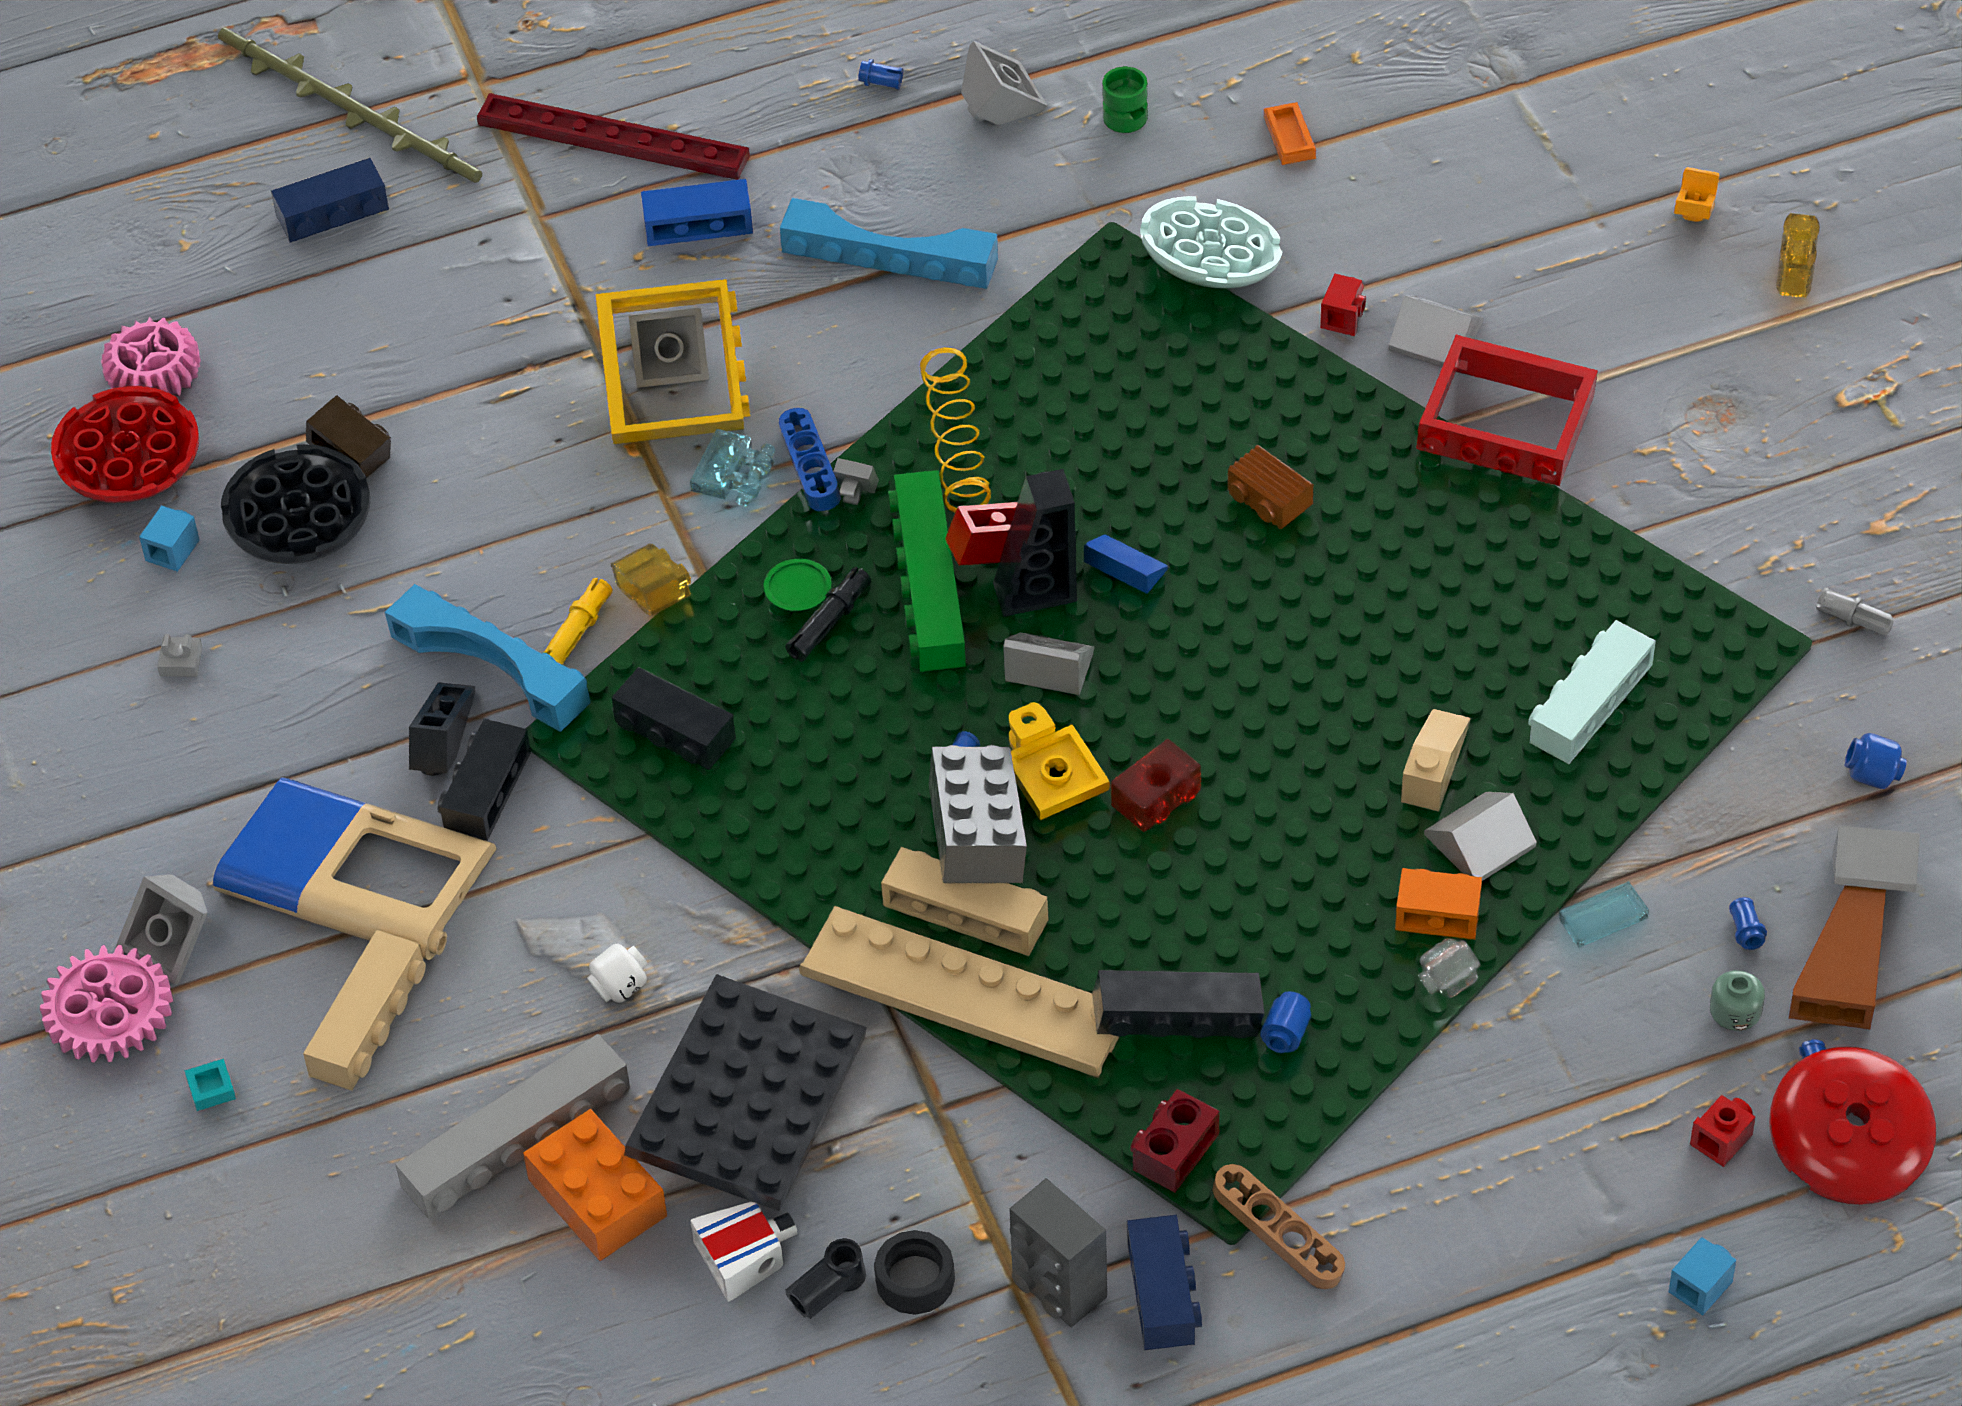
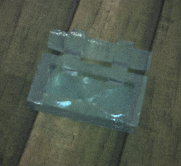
(721, 466)

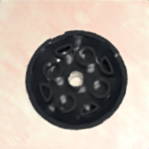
(295, 504)

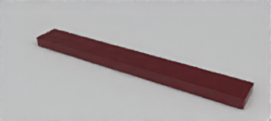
(613, 136)

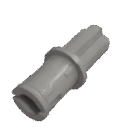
(1854, 611)

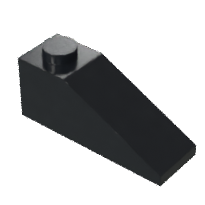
(439, 728)

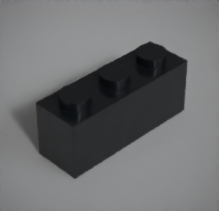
(673, 718)
(484, 779)

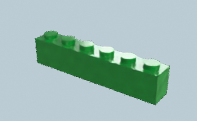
(929, 571)

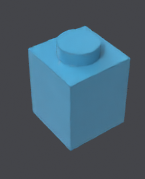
(169, 538)
(1702, 1275)

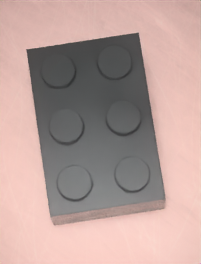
(1058, 1253)

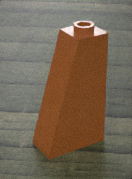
(1844, 964)

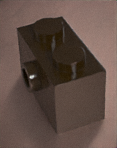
(346, 430)

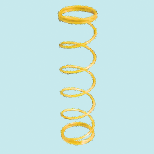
(971, 480)

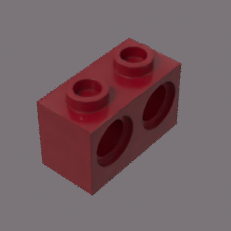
(1182, 1142)

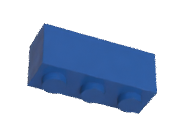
(697, 212)

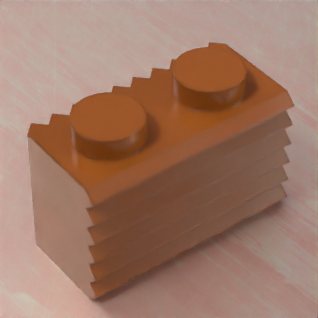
(1269, 487)

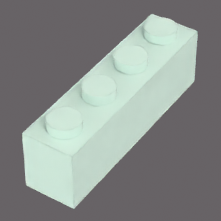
(1591, 691)

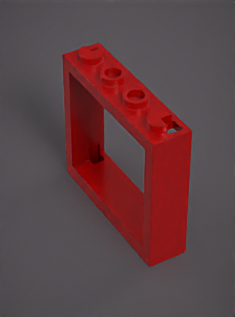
(1516, 370)

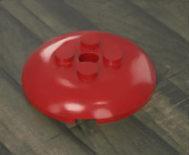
(125, 444)
(1846, 1159)

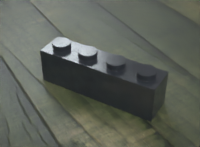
(1178, 1003)

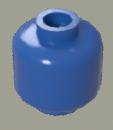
(1875, 760)

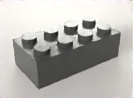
(977, 815)

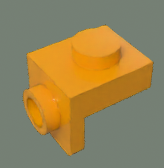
(1697, 194)

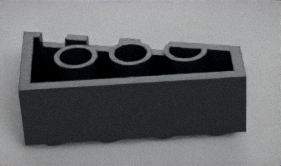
(1040, 548)

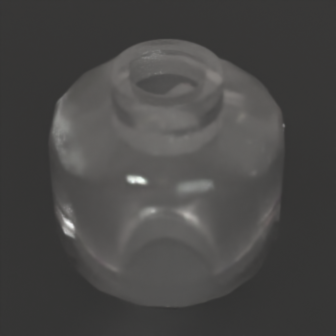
(1449, 968)

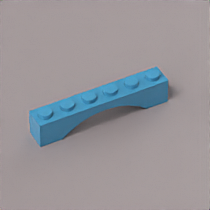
(952, 257)
(434, 625)

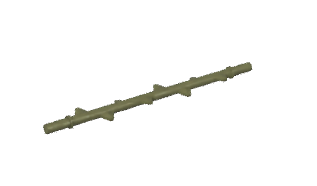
(357, 112)

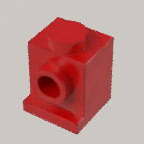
(1343, 305)
(1723, 1129)

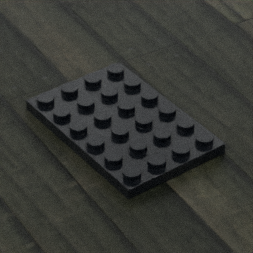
(746, 1092)

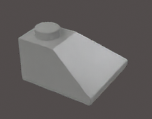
(998, 87)
(668, 347)
(164, 923)

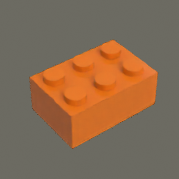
(594, 1185)

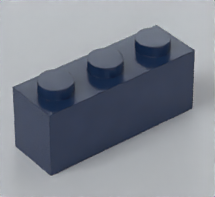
(330, 199)
(1163, 1282)

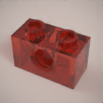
(1156, 785)

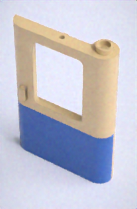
(305, 835)

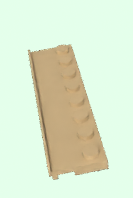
(959, 990)

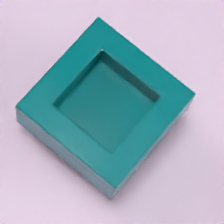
(210, 1084)

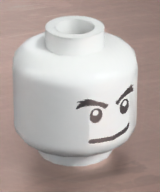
(617, 973)

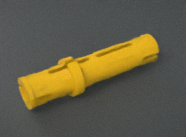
(581, 616)

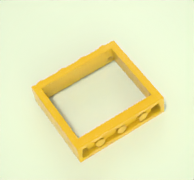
(667, 297)

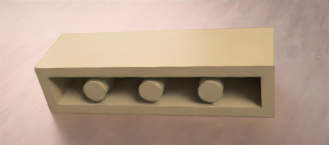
(986, 911)
(364, 1010)

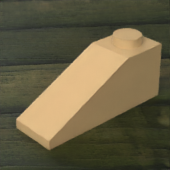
(1433, 759)

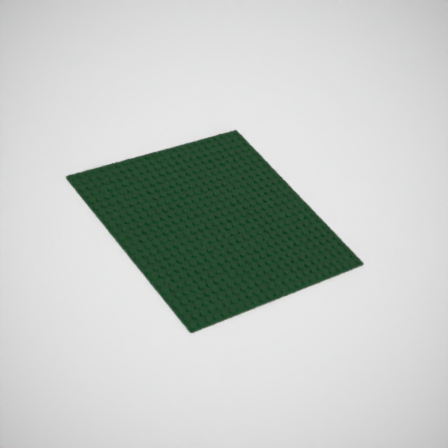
(1261, 653)

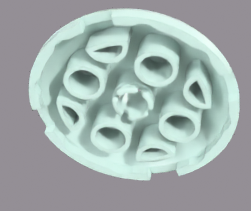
(1210, 242)

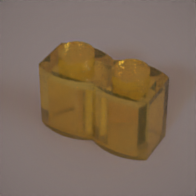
(1797, 255)
(651, 578)

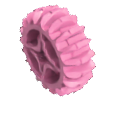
(152, 356)

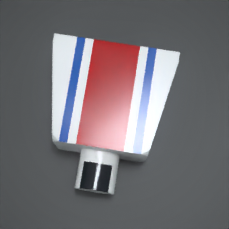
(741, 1245)

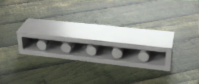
(510, 1125)

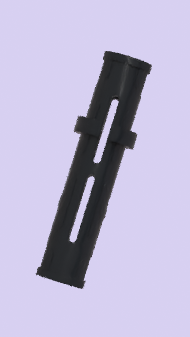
(838, 603)

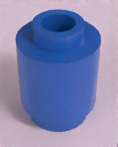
(1286, 1022)

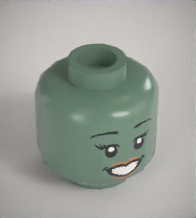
(1737, 1000)

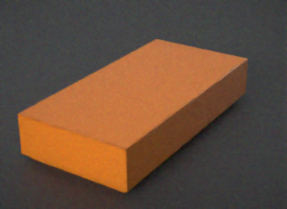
(1289, 133)

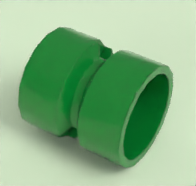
(1125, 99)

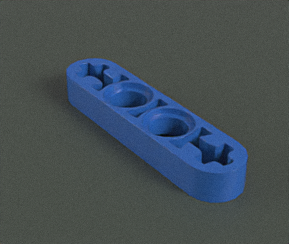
(809, 459)

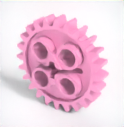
(103, 995)

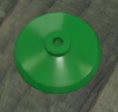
(797, 584)

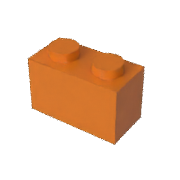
(1438, 903)

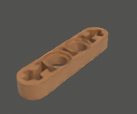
(1283, 1222)

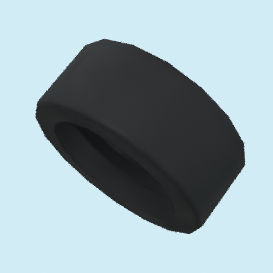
(908, 1245)

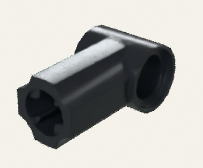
(827, 1280)

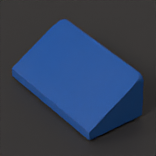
(1124, 562)

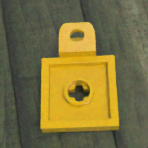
(1038, 749)

